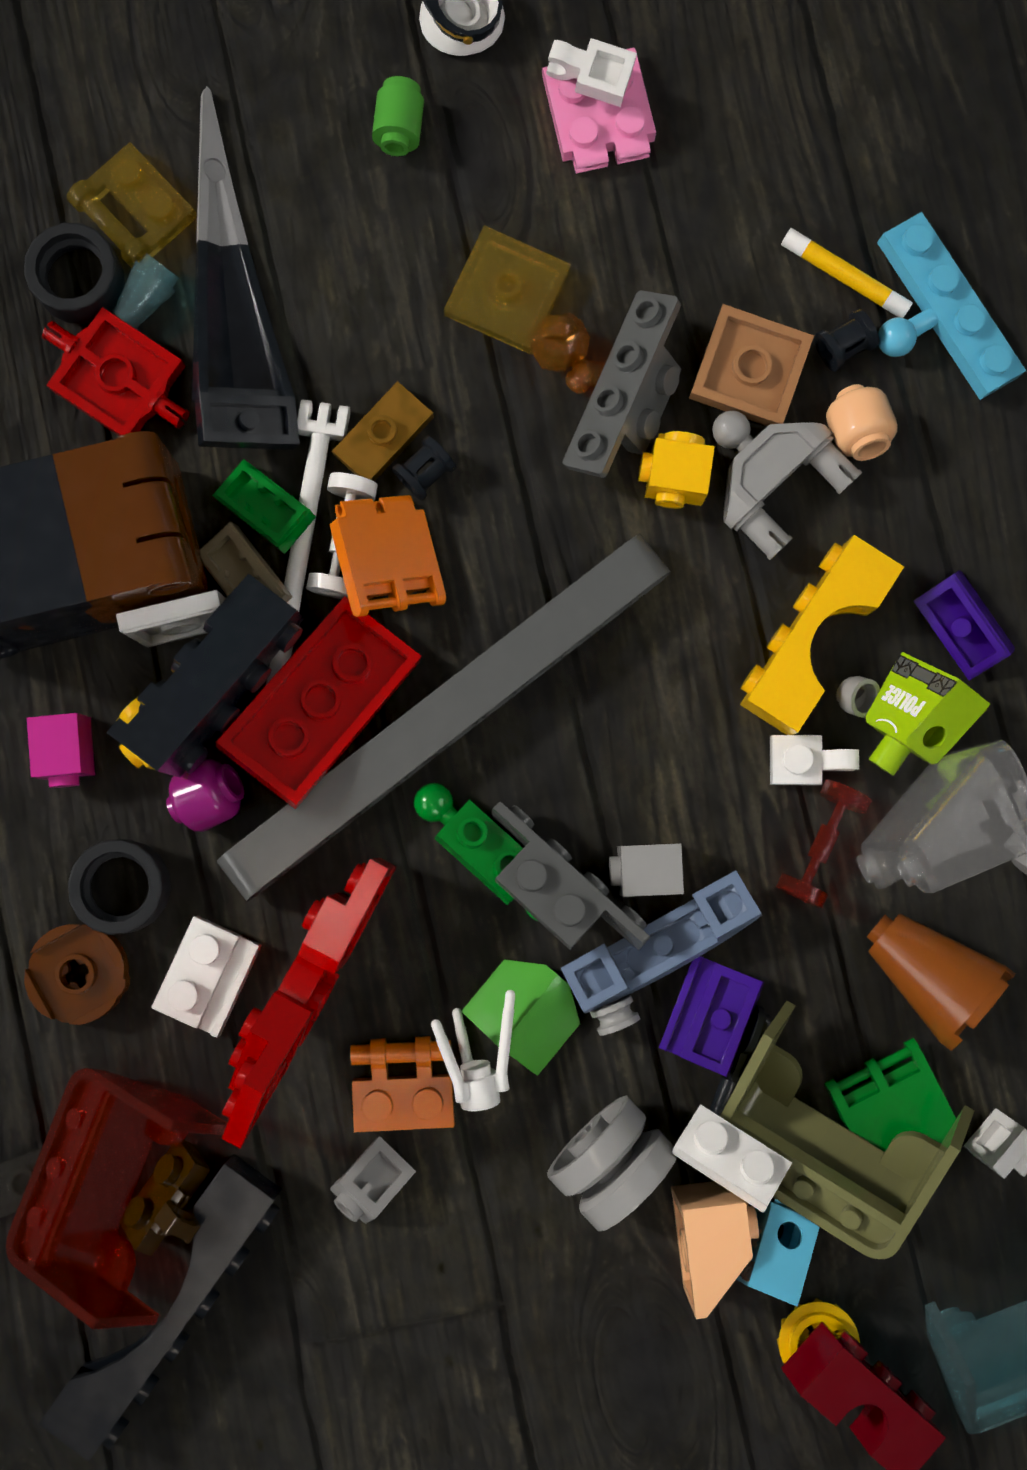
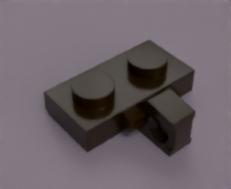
(163, 1200)

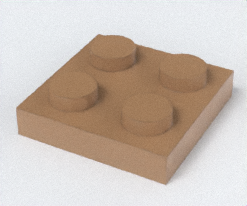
(751, 366)

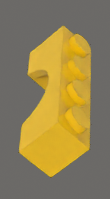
(853, 584)

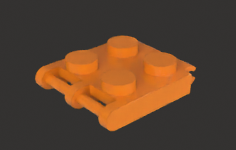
(385, 552)

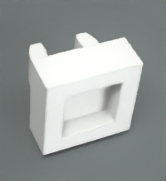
(1000, 1144)

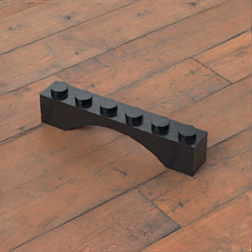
(102, 1389)

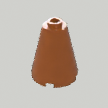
(938, 976)

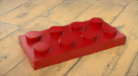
(318, 703)

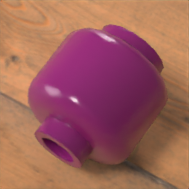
(205, 796)

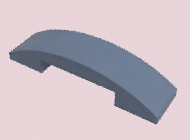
(674, 941)

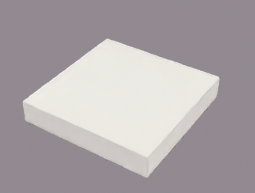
(169, 619)

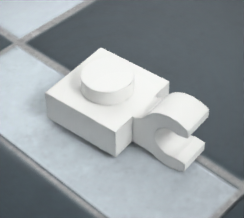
(599, 71)
(802, 760)

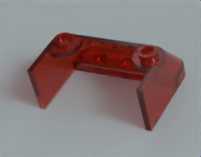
(82, 1185)

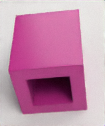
(60, 748)

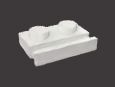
(206, 976)

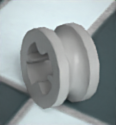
(615, 1016)

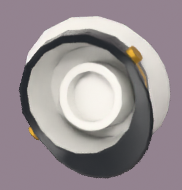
(461, 25)

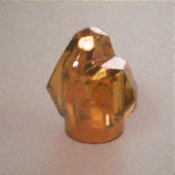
(559, 341)

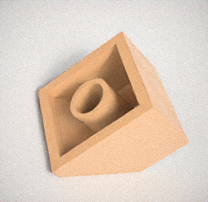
(712, 1241)

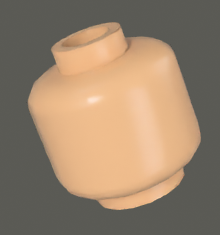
(862, 422)

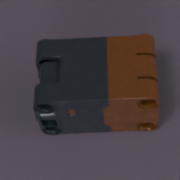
(92, 540)

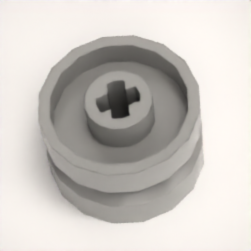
(612, 1164)

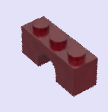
(837, 1378)

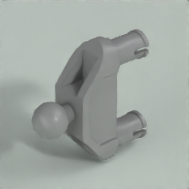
(766, 464)

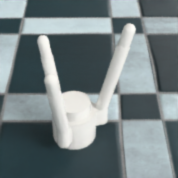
(477, 1083)

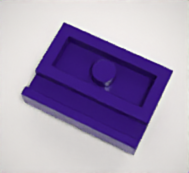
(711, 1015)

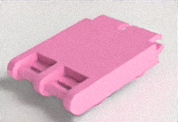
(593, 128)

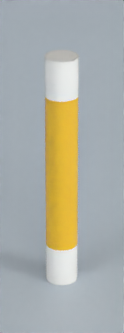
(846, 273)

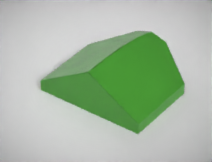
(542, 1011)

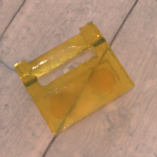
(143, 194)

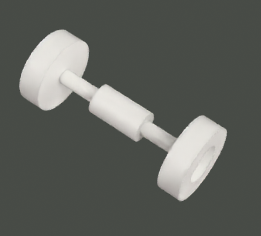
(351, 488)

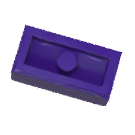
(964, 625)

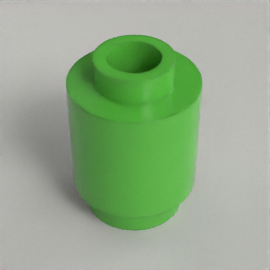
(398, 116)

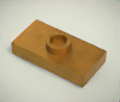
(383, 433)

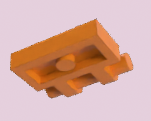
(401, 1101)

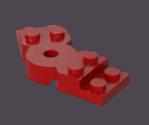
(274, 1034)

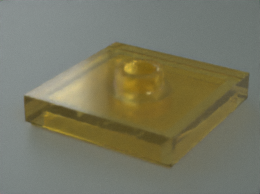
(506, 288)

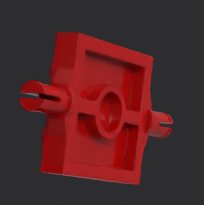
(115, 374)

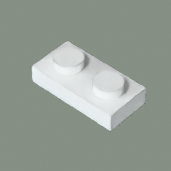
(731, 1158)

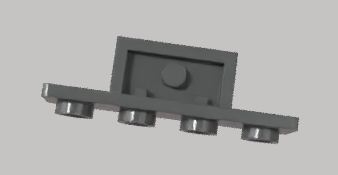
(630, 389)
(555, 890)

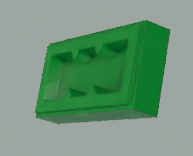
(264, 506)

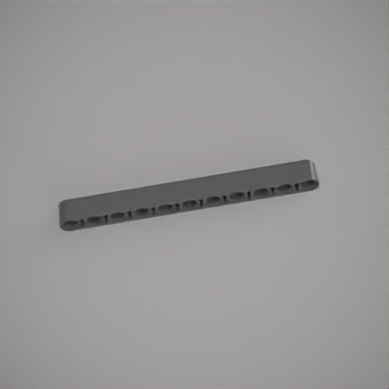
(444, 717)

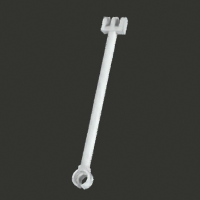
(320, 434)

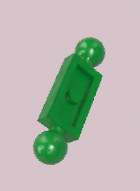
(469, 836)

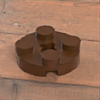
(71, 1002)

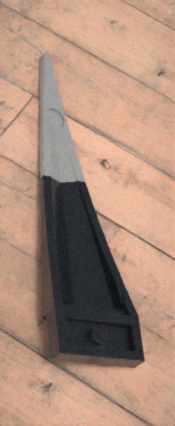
(237, 364)

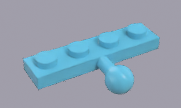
(947, 307)

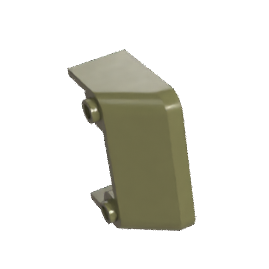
(835, 1175)

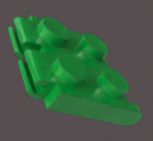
(893, 1100)

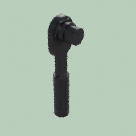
(757, 1026)

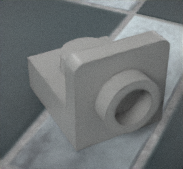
(371, 1182)

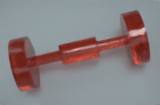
(844, 798)

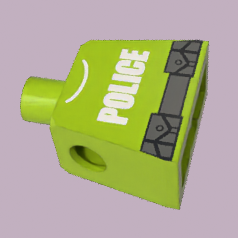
(920, 713)

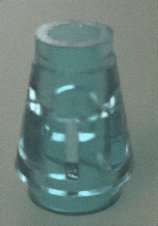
(144, 291)

